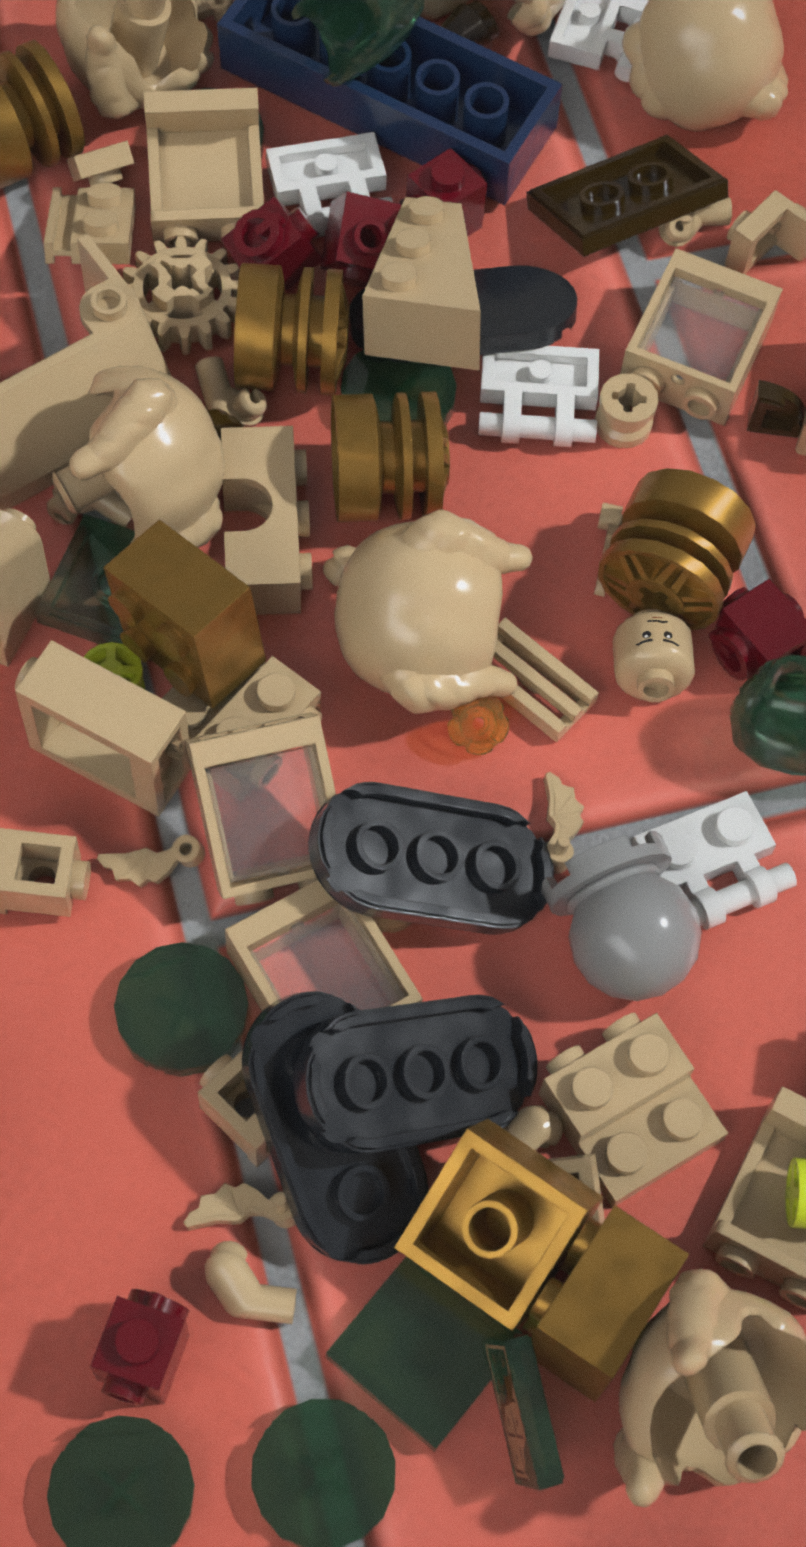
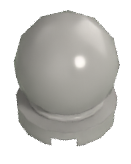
(629, 924)

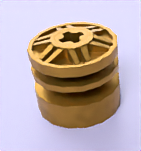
(34, 113)
(289, 329)
(387, 456)
(677, 546)

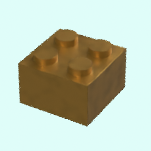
(185, 614)
(498, 1222)
(599, 1312)

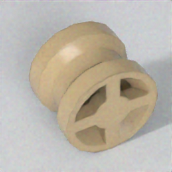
(615, 420)

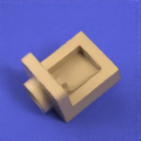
(772, 223)

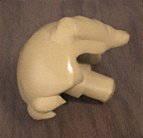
(133, 48)
(707, 61)
(151, 450)
(425, 611)
(710, 1390)

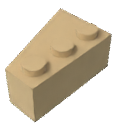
(424, 290)

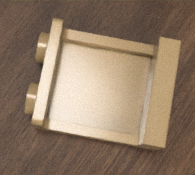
(202, 161)
(752, 1222)

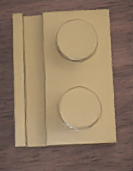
(101, 212)

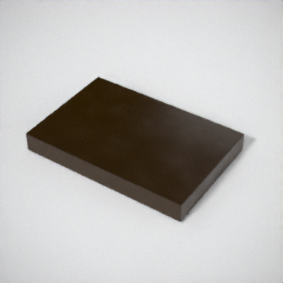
(626, 195)

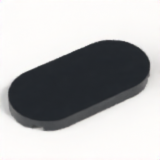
(517, 305)
(429, 858)
(413, 1073)
(339, 1200)

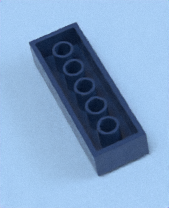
(417, 101)

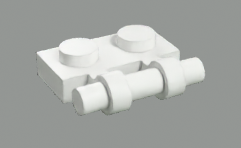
(588, 33)
(325, 171)
(541, 378)
(721, 841)

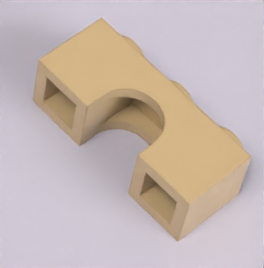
(263, 480)

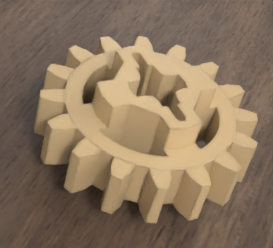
(183, 293)

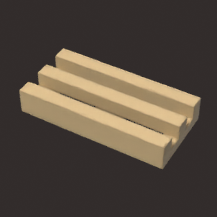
(551, 669)

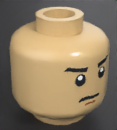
(653, 652)

